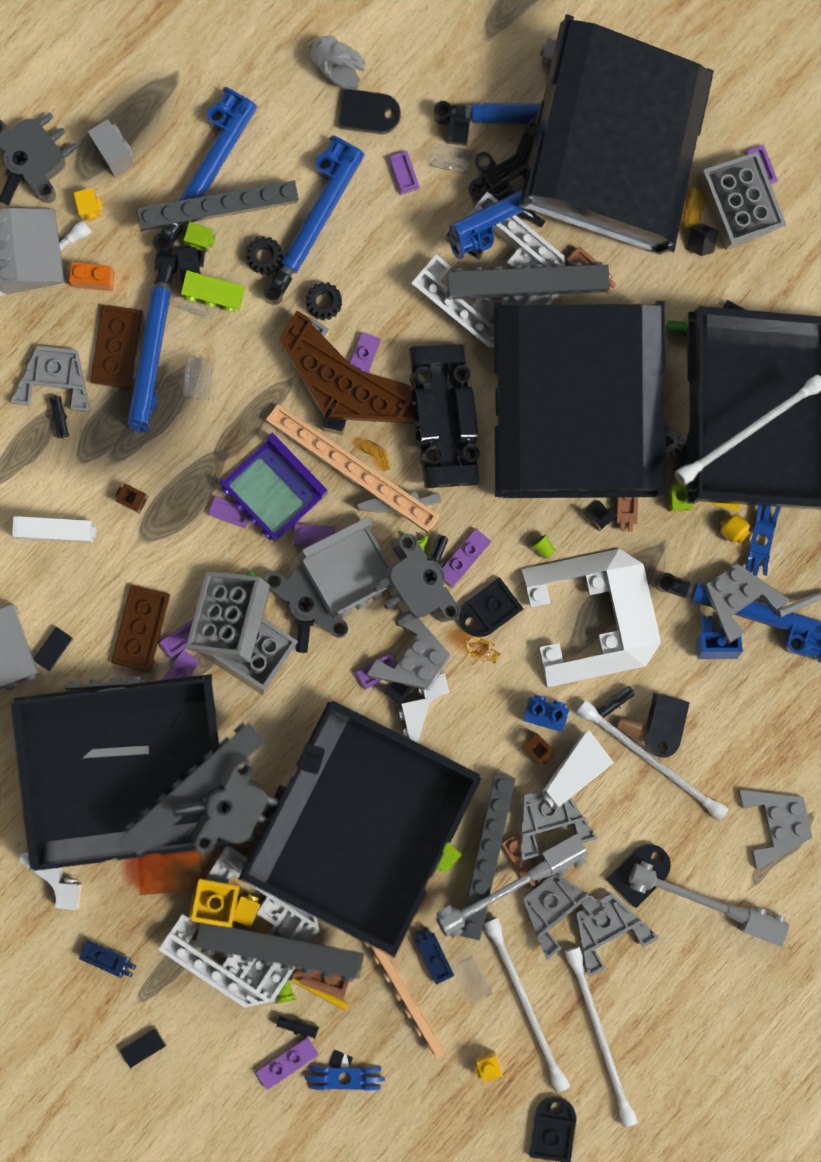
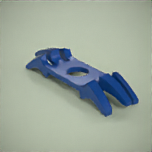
(758, 551)
(357, 1081)

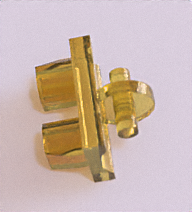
(481, 649)

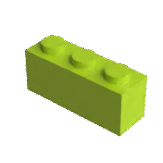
(212, 291)

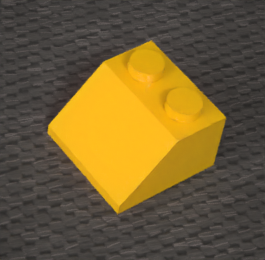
(213, 903)

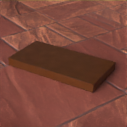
(116, 347)
(140, 628)

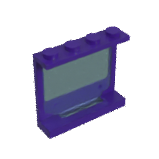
(273, 488)

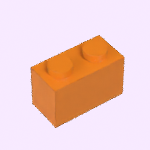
(92, 276)

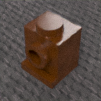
(122, 498)
(530, 745)

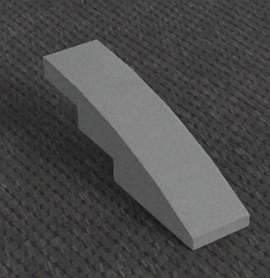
(378, 506)

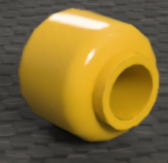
(734, 528)

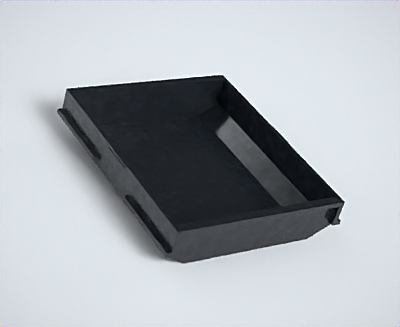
(616, 136)
(737, 373)
(579, 401)
(82, 805)
(362, 830)

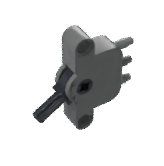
(41, 156)
(418, 581)
(297, 591)
(228, 808)

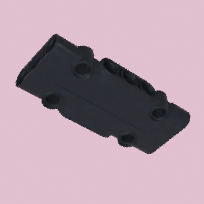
(444, 416)

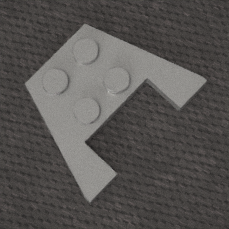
(54, 369)
(735, 591)
(419, 664)
(539, 818)
(786, 823)
(552, 903)
(606, 928)

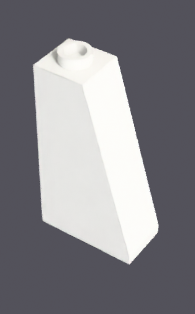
(53, 530)
(578, 769)

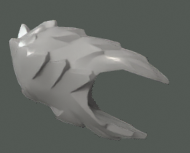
(337, 61)

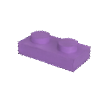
(310, 534)

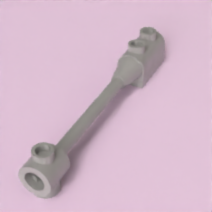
(553, 862)
(753, 921)

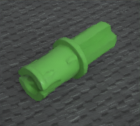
(676, 326)

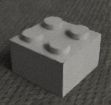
(112, 147)

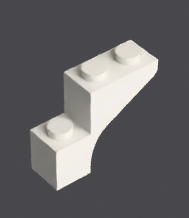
(415, 711)
(67, 892)

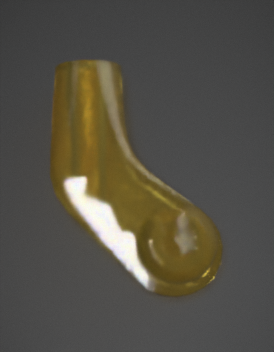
(378, 452)

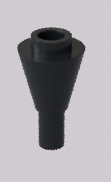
(531, 216)

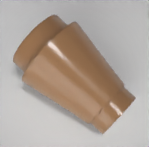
(632, 729)

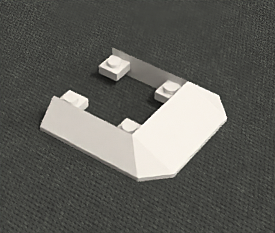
(480, 316)
(632, 607)
(239, 979)

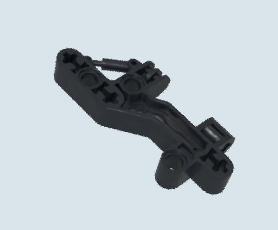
(500, 175)

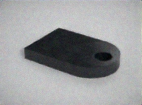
(366, 112)
(490, 608)
(665, 724)
(620, 876)
(552, 1131)

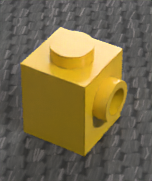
(88, 204)
(246, 909)
(488, 1067)

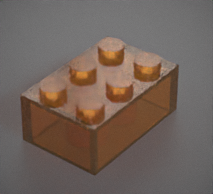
(170, 872)

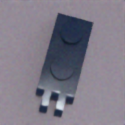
(434, 956)
(106, 959)

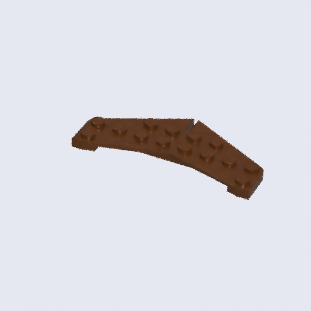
(332, 378)

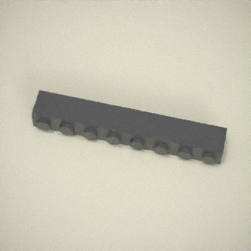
(217, 205)
(527, 281)
(160, 818)
(488, 852)
(280, 950)

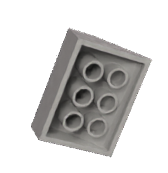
(741, 200)
(29, 249)
(228, 616)
(268, 657)

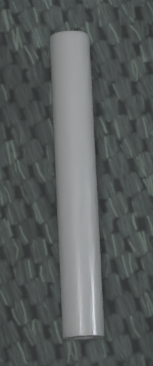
(798, 605)

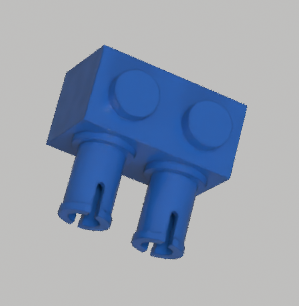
(714, 645)
(546, 714)

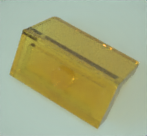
(693, 208)

